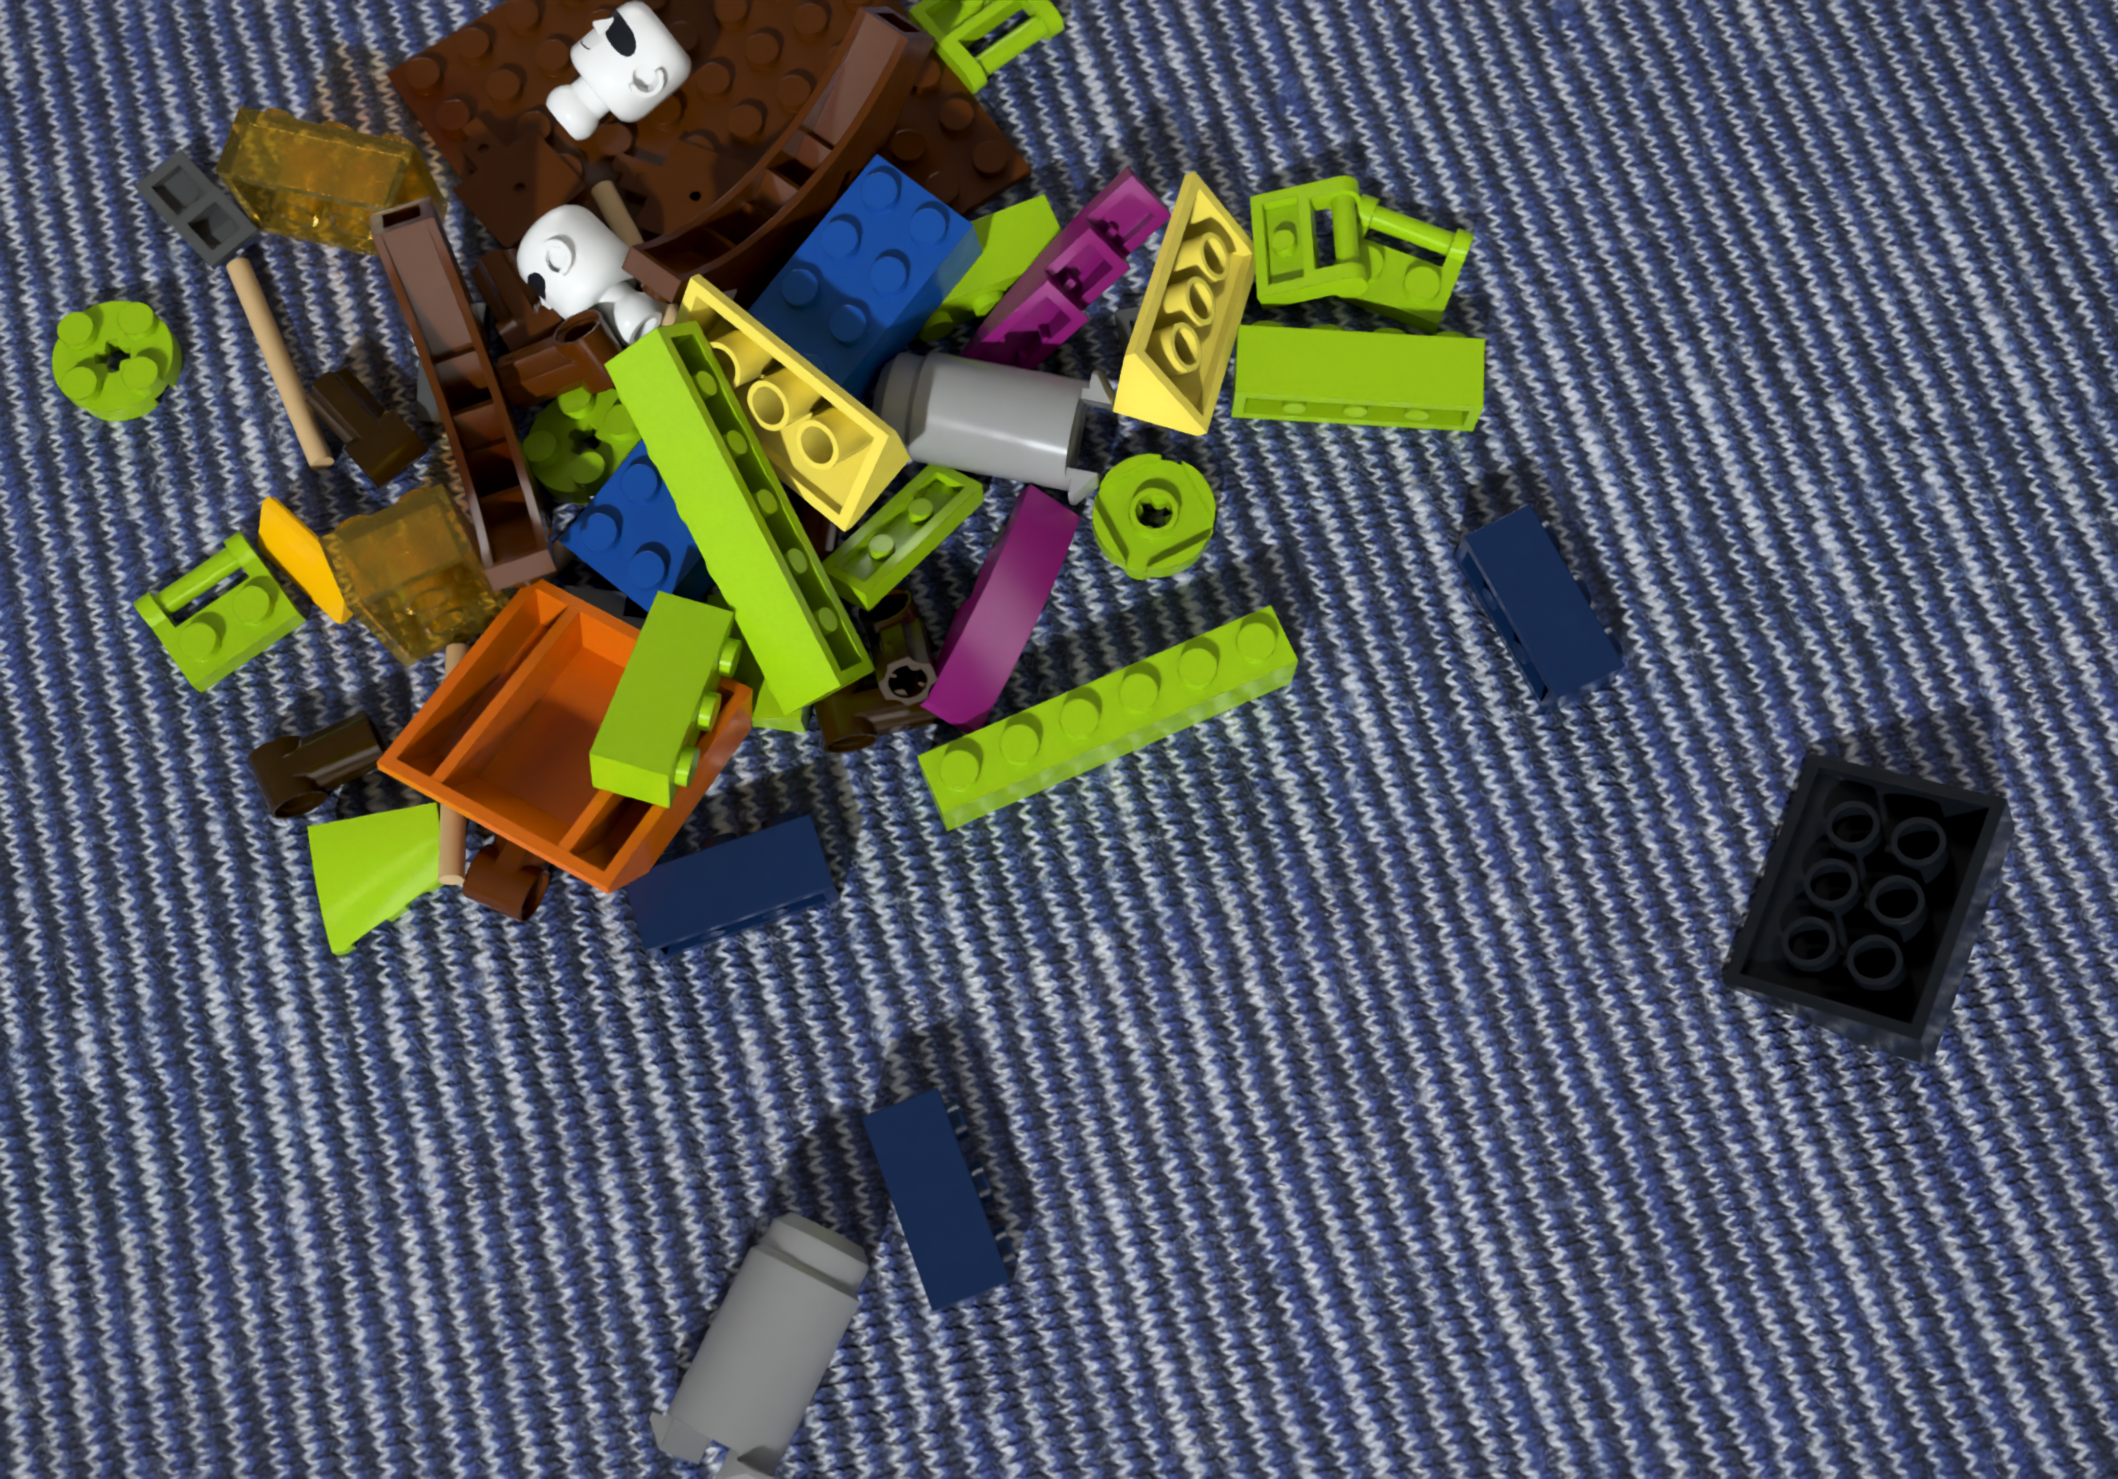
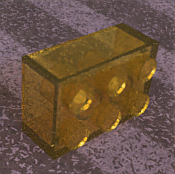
(320, 177)
(414, 574)

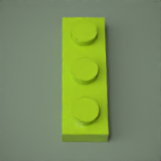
(902, 534)

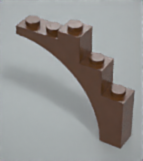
(796, 180)
(476, 413)

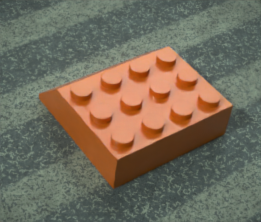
(516, 732)

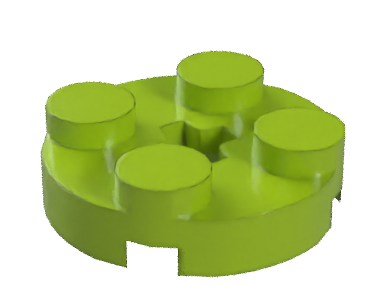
(95, 334)
(562, 428)
(1144, 549)

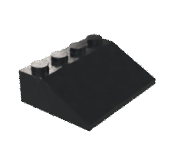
(1872, 904)

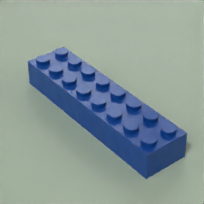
(839, 302)

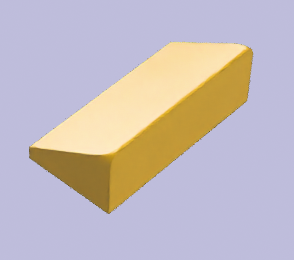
(300, 557)

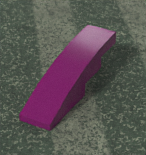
(1069, 275)
(1001, 610)

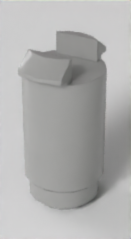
(992, 418)
(766, 1349)

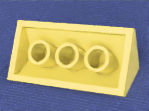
(1188, 315)
(807, 424)

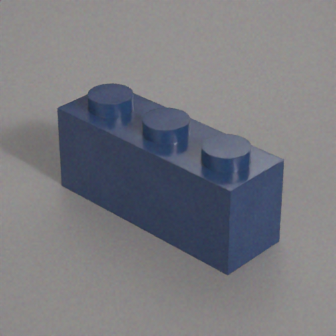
(1539, 609)
(732, 886)
(940, 1199)

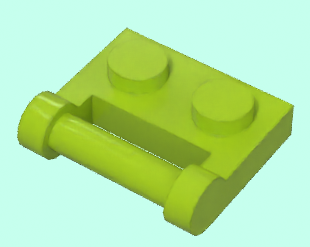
(963, 22)
(1288, 245)
(1401, 283)
(230, 627)

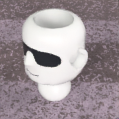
(624, 68)
(578, 268)

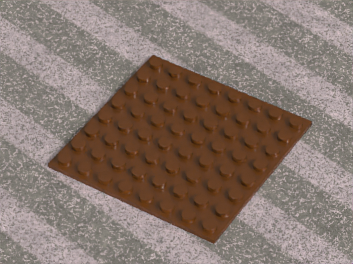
(744, 89)

